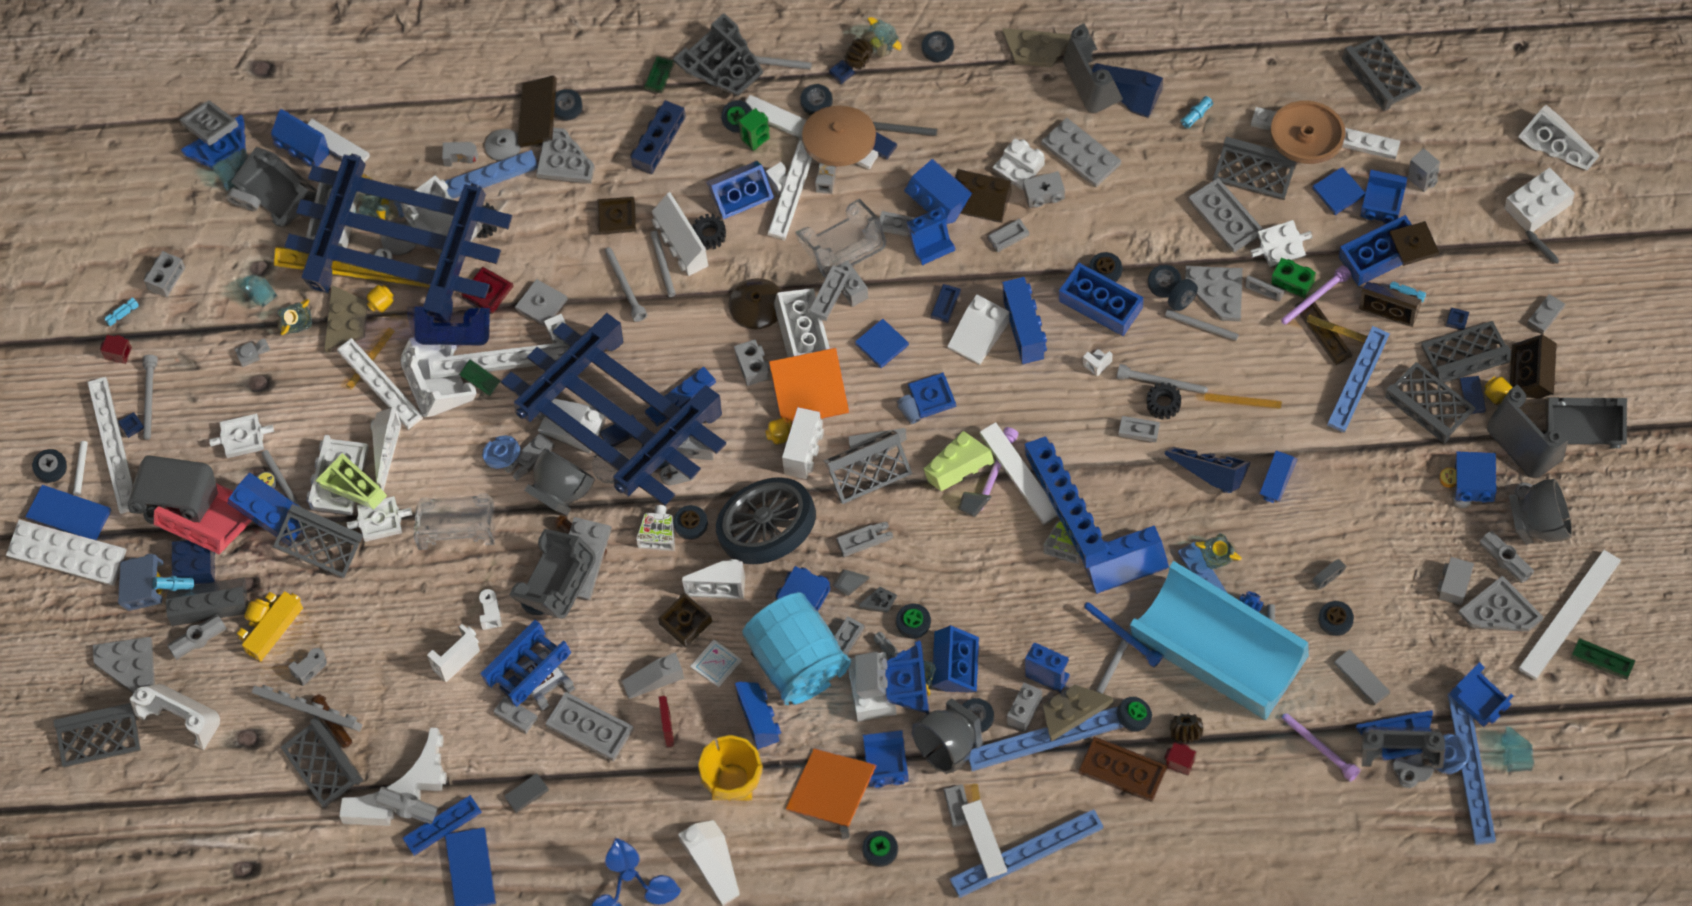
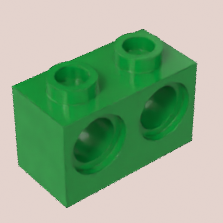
(754, 129)
(1291, 281)

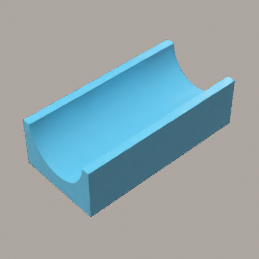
(1221, 641)

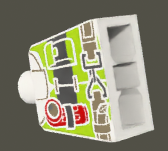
(657, 530)

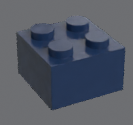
(193, 562)

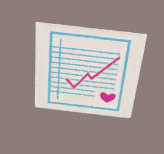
(716, 663)

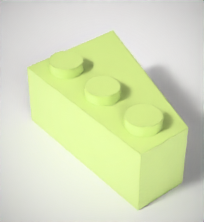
(956, 461)
(350, 482)

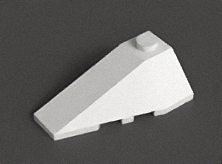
(1558, 139)
(385, 434)
(711, 856)

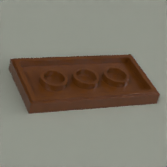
(1123, 769)

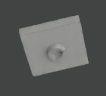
(541, 302)

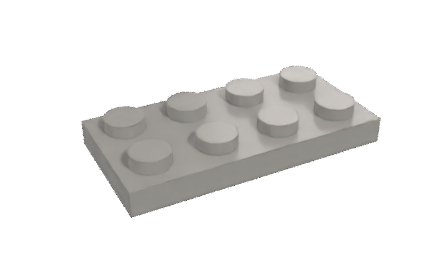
(1081, 152)
(1225, 215)
(596, 537)
(589, 726)

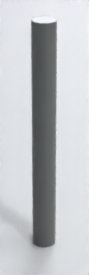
(906, 129)

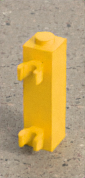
(272, 625)

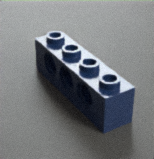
(666, 131)

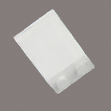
(979, 329)
(582, 413)
(717, 581)

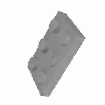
(209, 122)

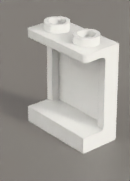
(456, 656)

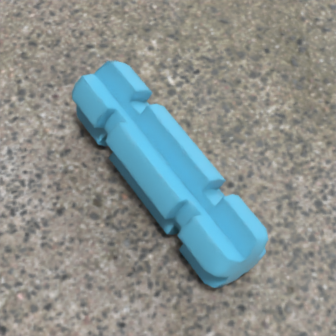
(1408, 290)
(121, 311)

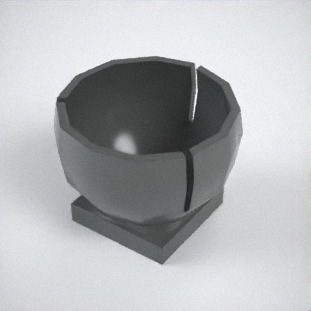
(558, 481)
(1542, 513)
(955, 729)

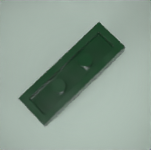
(1603, 659)

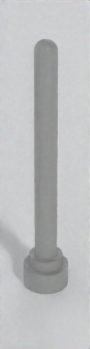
(638, 312)
(149, 363)
(1126, 373)

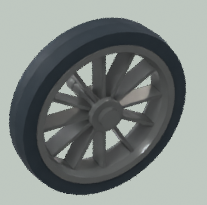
(766, 520)

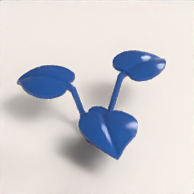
(624, 859)

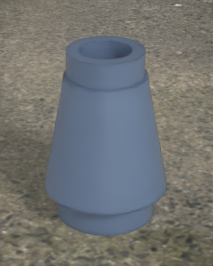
(909, 409)

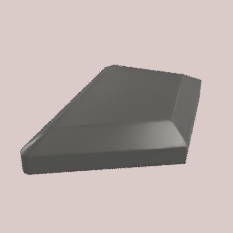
(973, 503)
(849, 581)
(879, 600)

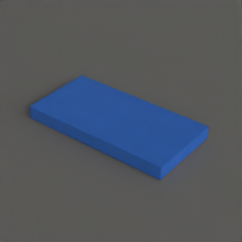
(68, 513)
(470, 868)

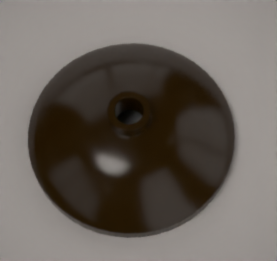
(754, 312)

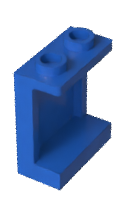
(1383, 196)
(930, 236)
(1475, 476)
(1046, 667)
(1480, 697)
(888, 754)

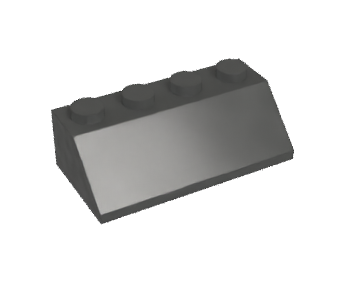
(206, 600)

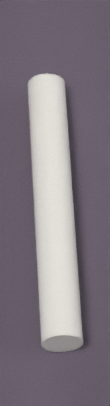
(80, 468)

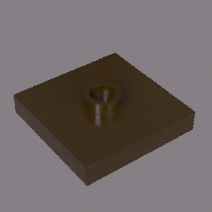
(617, 215)
(1414, 243)

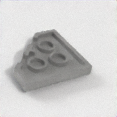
(564, 160)
(1219, 289)
(1501, 609)
(127, 662)

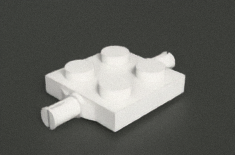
(1280, 242)
(241, 435)
(381, 521)

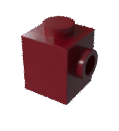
(116, 349)
(1180, 758)

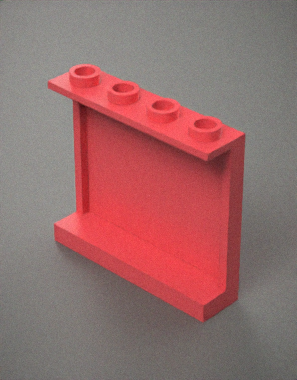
(216, 529)

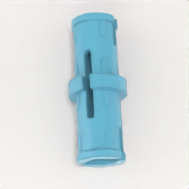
(1196, 112)
(173, 583)

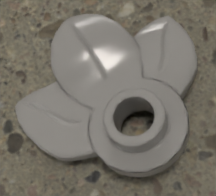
(1412, 768)

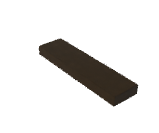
(1328, 339)

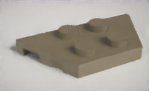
(1035, 47)
(345, 318)
(1072, 709)

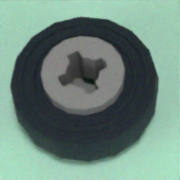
(56, 465)

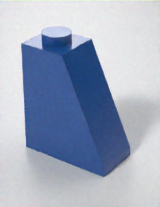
(1278, 476)

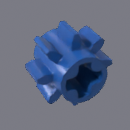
(1252, 600)

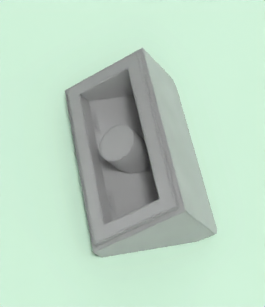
(1264, 288)

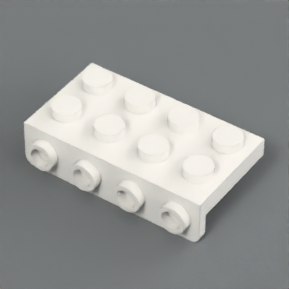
(330, 450)

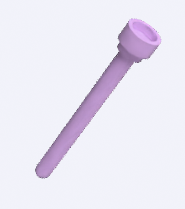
(1341, 275)
(1011, 435)
(1350, 771)

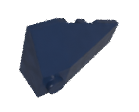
(1138, 88)
(1219, 472)

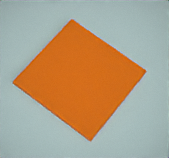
(810, 383)
(831, 787)

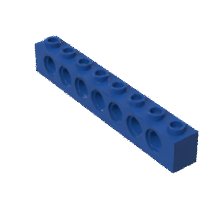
(1066, 502)

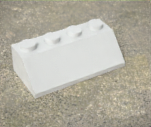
(679, 235)

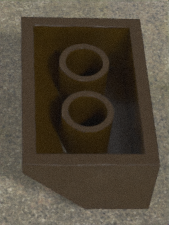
(988, 196)
(1390, 303)
(1534, 366)

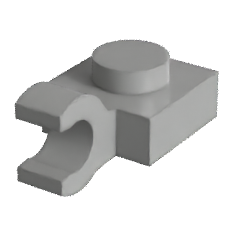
(249, 353)

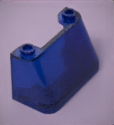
(473, 330)

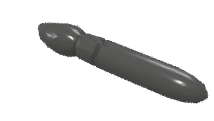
(1542, 247)

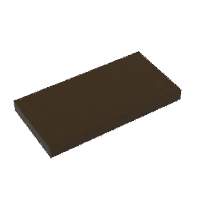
(537, 111)

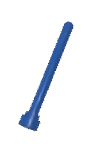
(1153, 657)

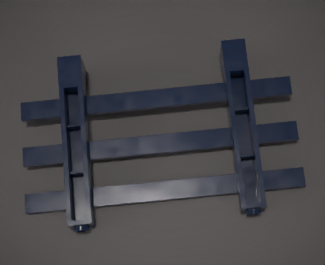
(454, 246)
(657, 447)

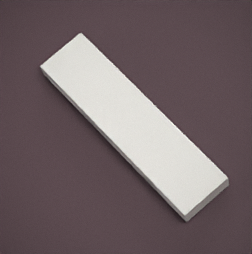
(337, 144)
(984, 839)

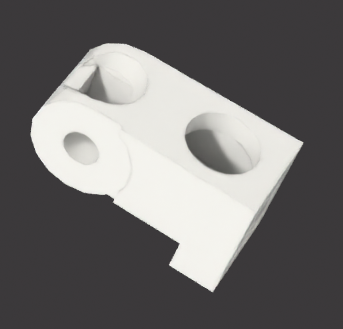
(491, 610)

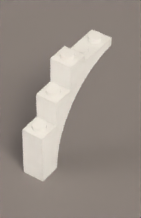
(424, 775)

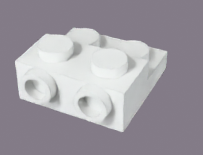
(1019, 162)

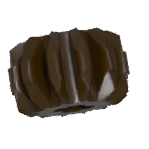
(858, 53)
(1186, 728)

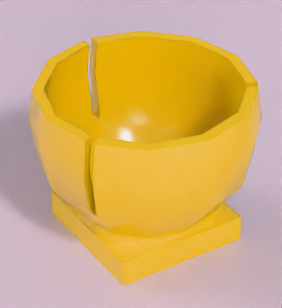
(730, 770)

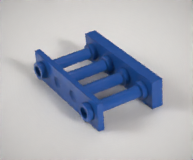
(514, 652)

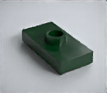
(659, 74)
(479, 377)

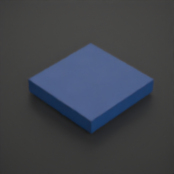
(1338, 191)
(882, 343)
(932, 395)

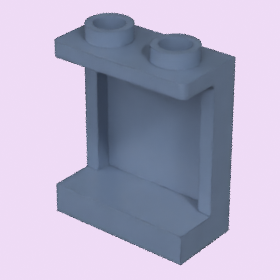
(136, 582)

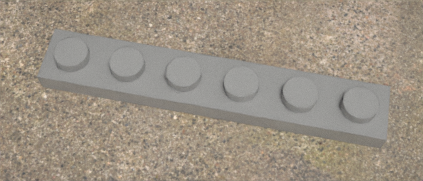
(300, 704)

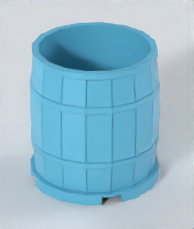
(795, 648)

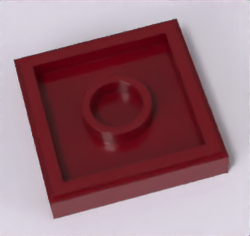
(496, 293)
(666, 721)

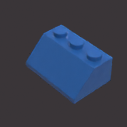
(299, 139)
(936, 188)
(740, 189)
(955, 660)
(757, 714)

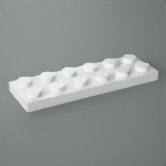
(66, 552)

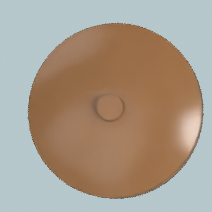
(1307, 132)
(838, 135)

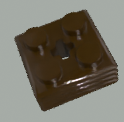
(685, 609)

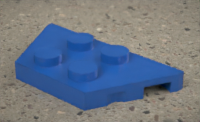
(219, 150)
(907, 679)
(1419, 720)

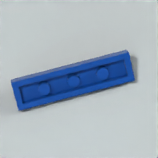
(683, 393)
(442, 825)

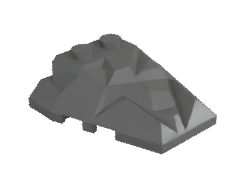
(721, 58)

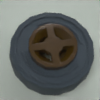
(1110, 263)
(685, 517)
(1333, 611)

